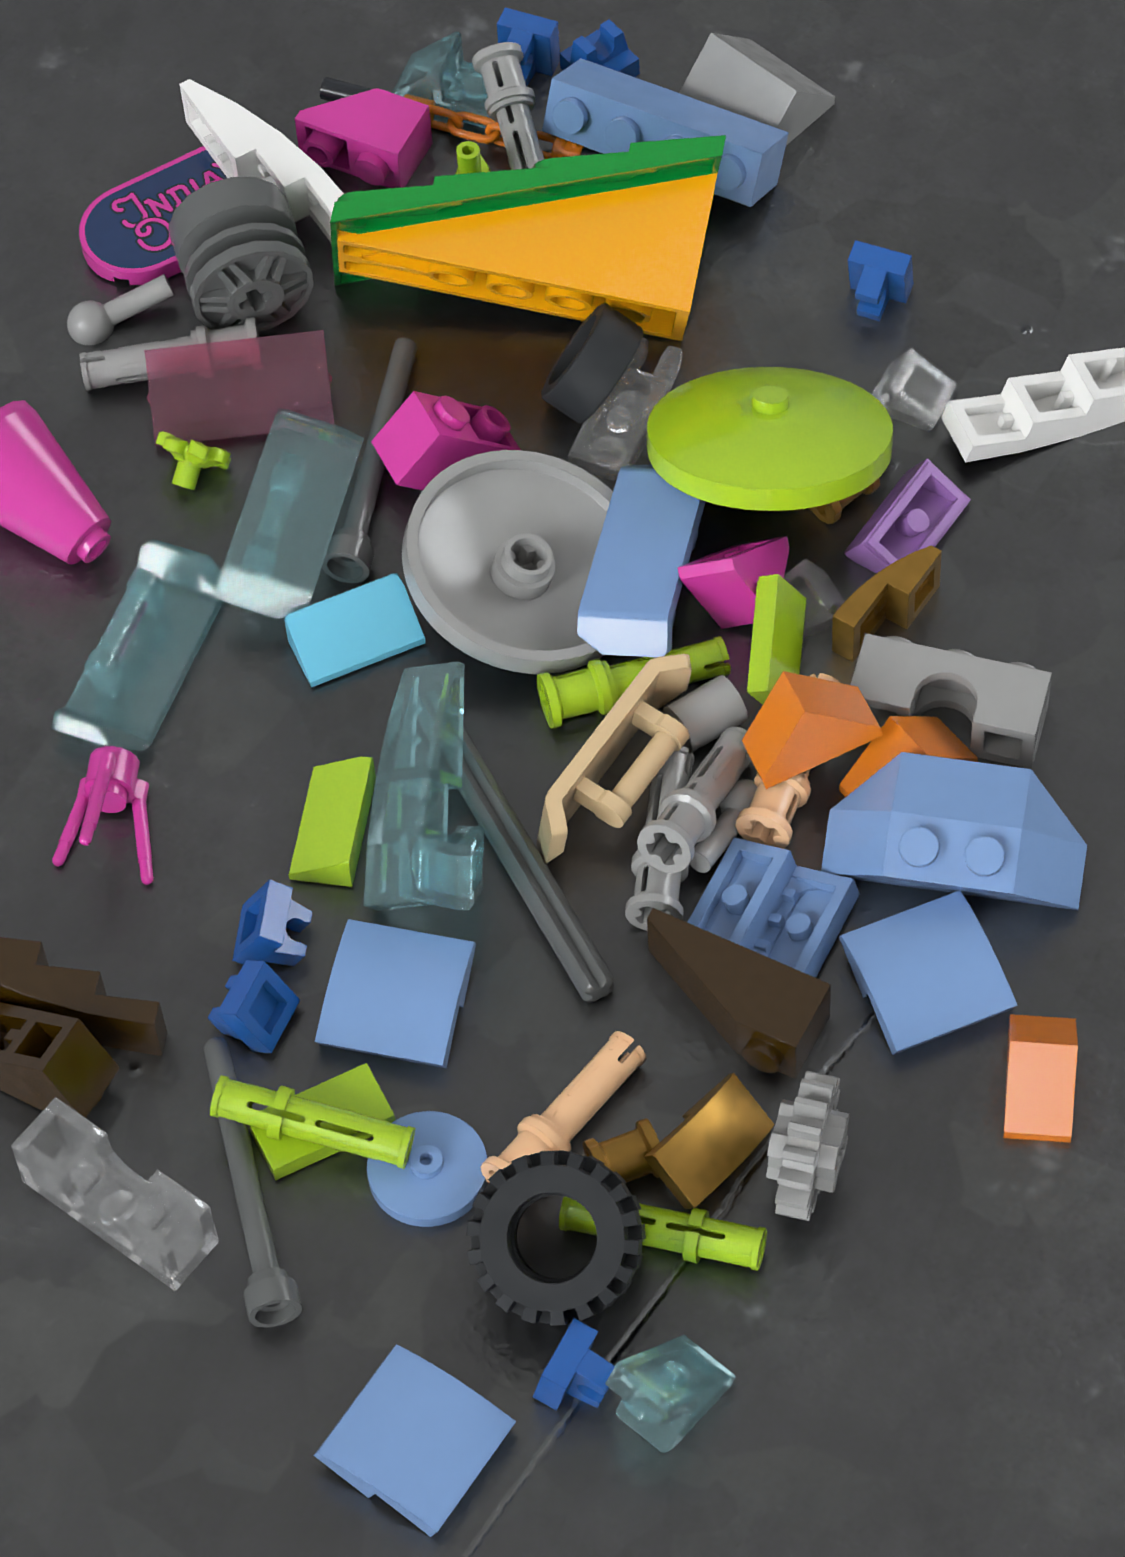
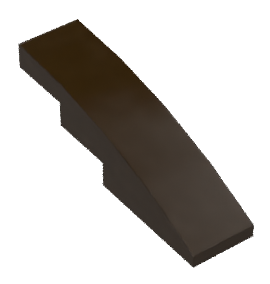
(80, 994)

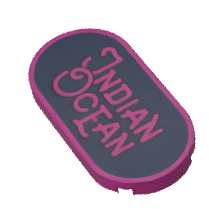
(127, 226)

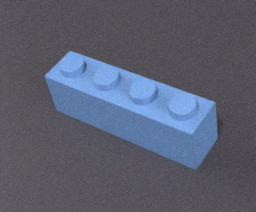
(614, 109)

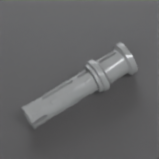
(510, 102)
(129, 364)
(689, 812)
(652, 886)

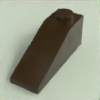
(751, 1000)
(51, 1058)

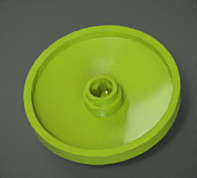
(769, 438)

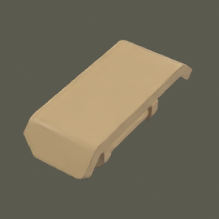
(636, 709)

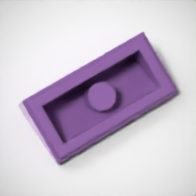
(909, 518)

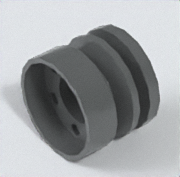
(240, 254)

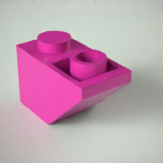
(367, 136)
(435, 433)

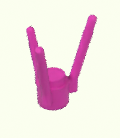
(108, 788)

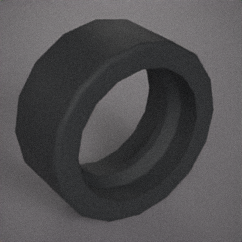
(592, 363)

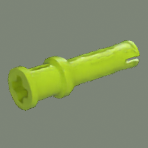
(603, 684)

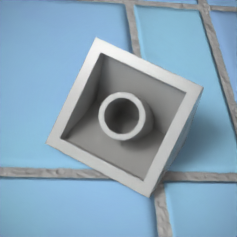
(755, 84)

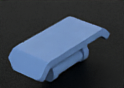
(634, 571)

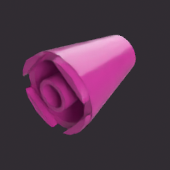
(44, 493)

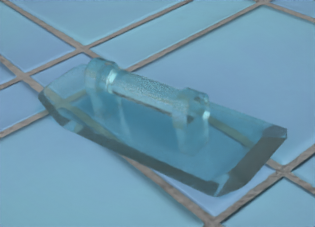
(289, 515)
(144, 649)

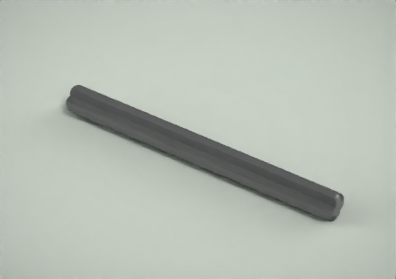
(533, 877)

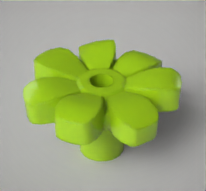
(191, 458)

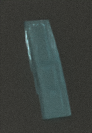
(414, 773)

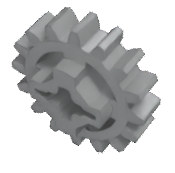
(807, 1145)

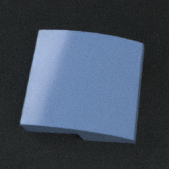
(775, 905)
(928, 971)
(395, 993)
(415, 1439)

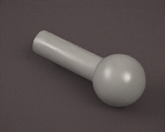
(94, 322)
(710, 849)

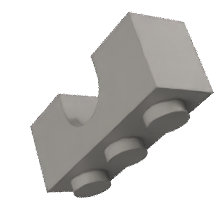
(999, 698)

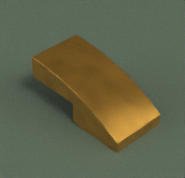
(891, 594)
(710, 1142)

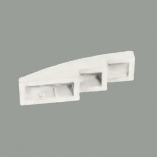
(252, 148)
(1041, 407)

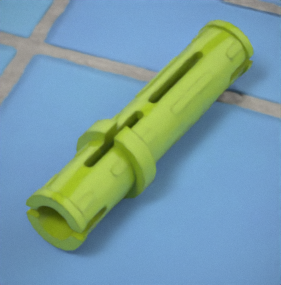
(236, 1099)
(684, 1233)

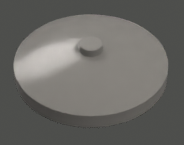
(505, 557)

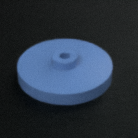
(439, 1175)

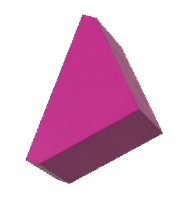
(728, 579)

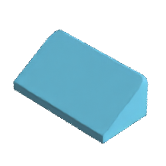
(353, 629)

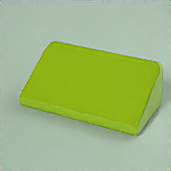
(334, 822)

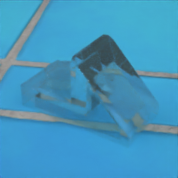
(445, 78)
(442, 867)
(668, 1390)

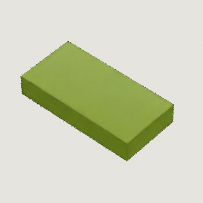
(775, 634)
(352, 1091)

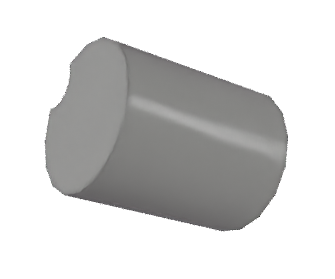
(708, 711)

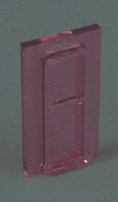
(237, 385)

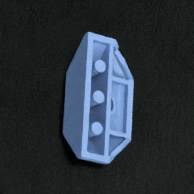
(955, 830)

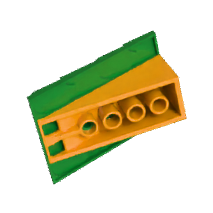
(546, 235)

